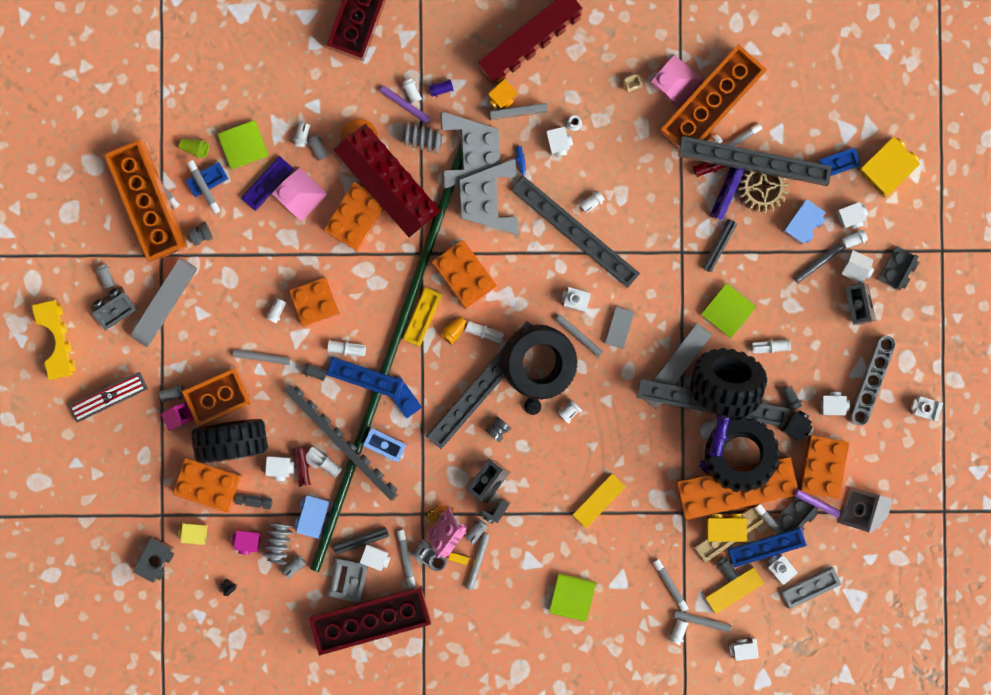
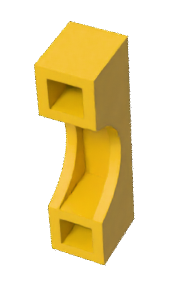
(60, 362)

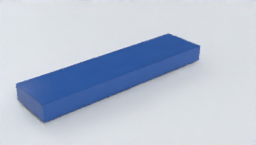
(365, 378)
(767, 547)

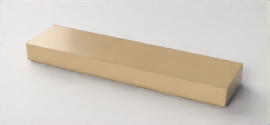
(710, 549)

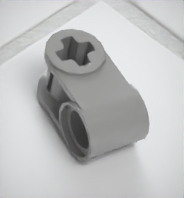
(427, 555)

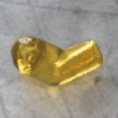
(434, 514)

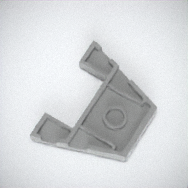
(478, 147)
(479, 198)

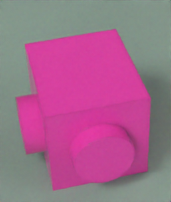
(177, 416)
(246, 541)

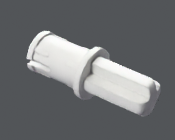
(484, 332)
(771, 346)
(346, 348)
(324, 461)

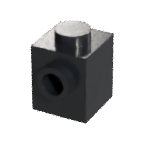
(798, 425)

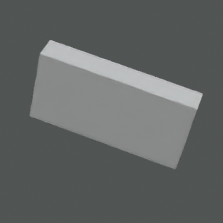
(619, 327)

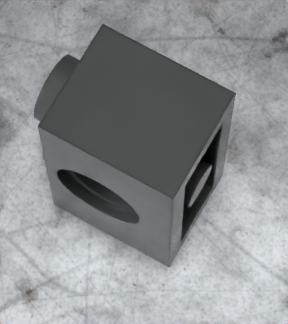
(860, 304)
(488, 480)
(144, 566)

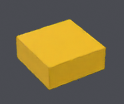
(459, 558)

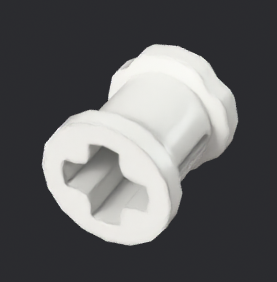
(569, 411)

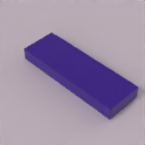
(267, 183)
(726, 193)

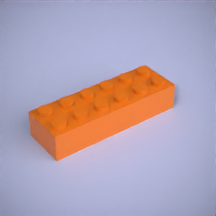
(714, 97)
(145, 200)
(704, 496)

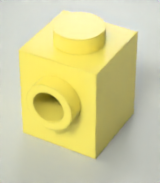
(193, 533)

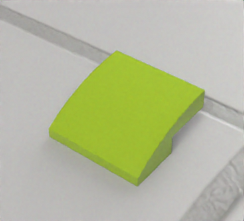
(242, 145)
(728, 310)
(572, 597)

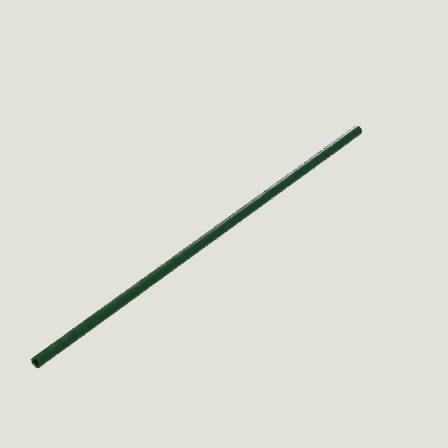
(386, 366)

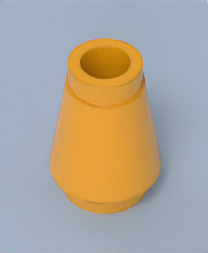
(453, 331)

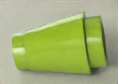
(195, 147)

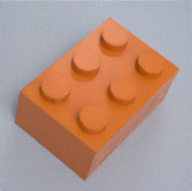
(354, 217)
(464, 274)
(217, 397)
(823, 466)
(207, 485)

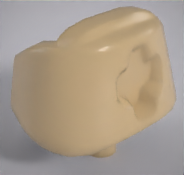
(632, 83)

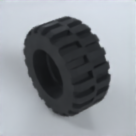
(728, 382)
(229, 440)
(758, 475)

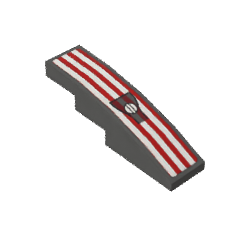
(108, 397)

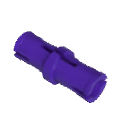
(719, 436)

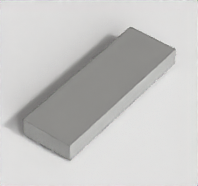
(519, 111)
(811, 588)

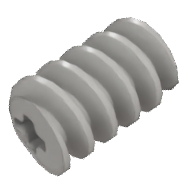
(422, 137)
(277, 542)

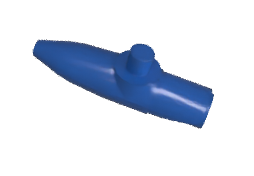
(520, 160)

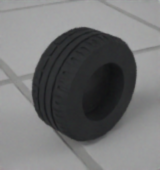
(562, 373)

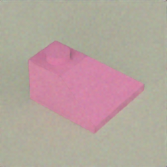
(676, 81)
(300, 194)

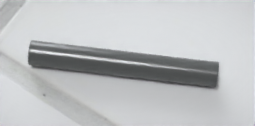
(818, 263)

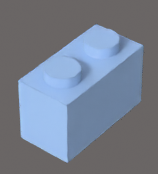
(804, 222)
(384, 445)
(312, 516)

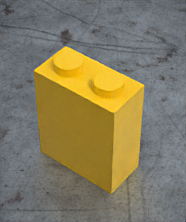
(889, 166)

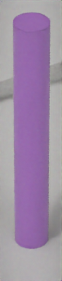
(404, 104)
(817, 503)

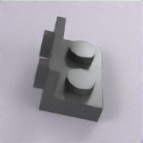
(898, 269)
(112, 308)
(499, 509)
(796, 514)

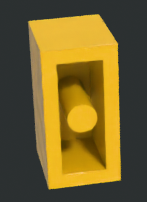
(726, 528)

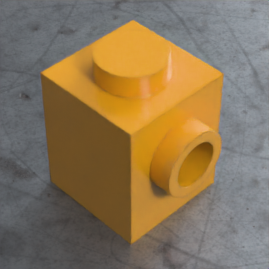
(502, 95)

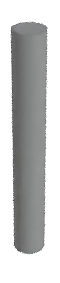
(578, 335)
(261, 357)
(477, 561)
(702, 621)

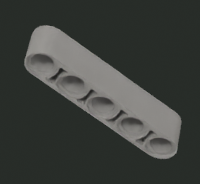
(163, 302)
(682, 357)
(879, 373)

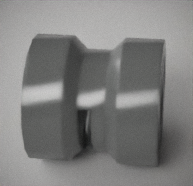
(200, 233)
(498, 429)

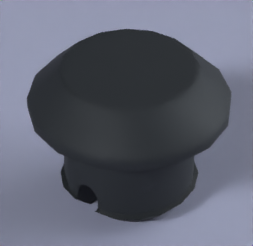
(532, 406)
(228, 587)

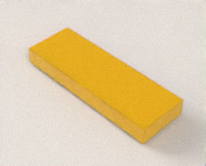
(422, 316)
(599, 500)
(734, 590)

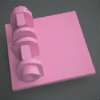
(445, 534)

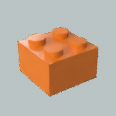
(314, 302)

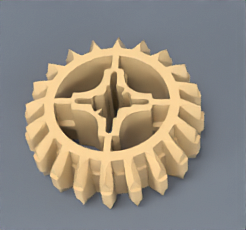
(763, 195)

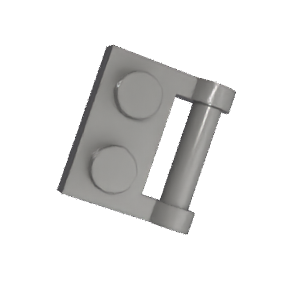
(353, 582)

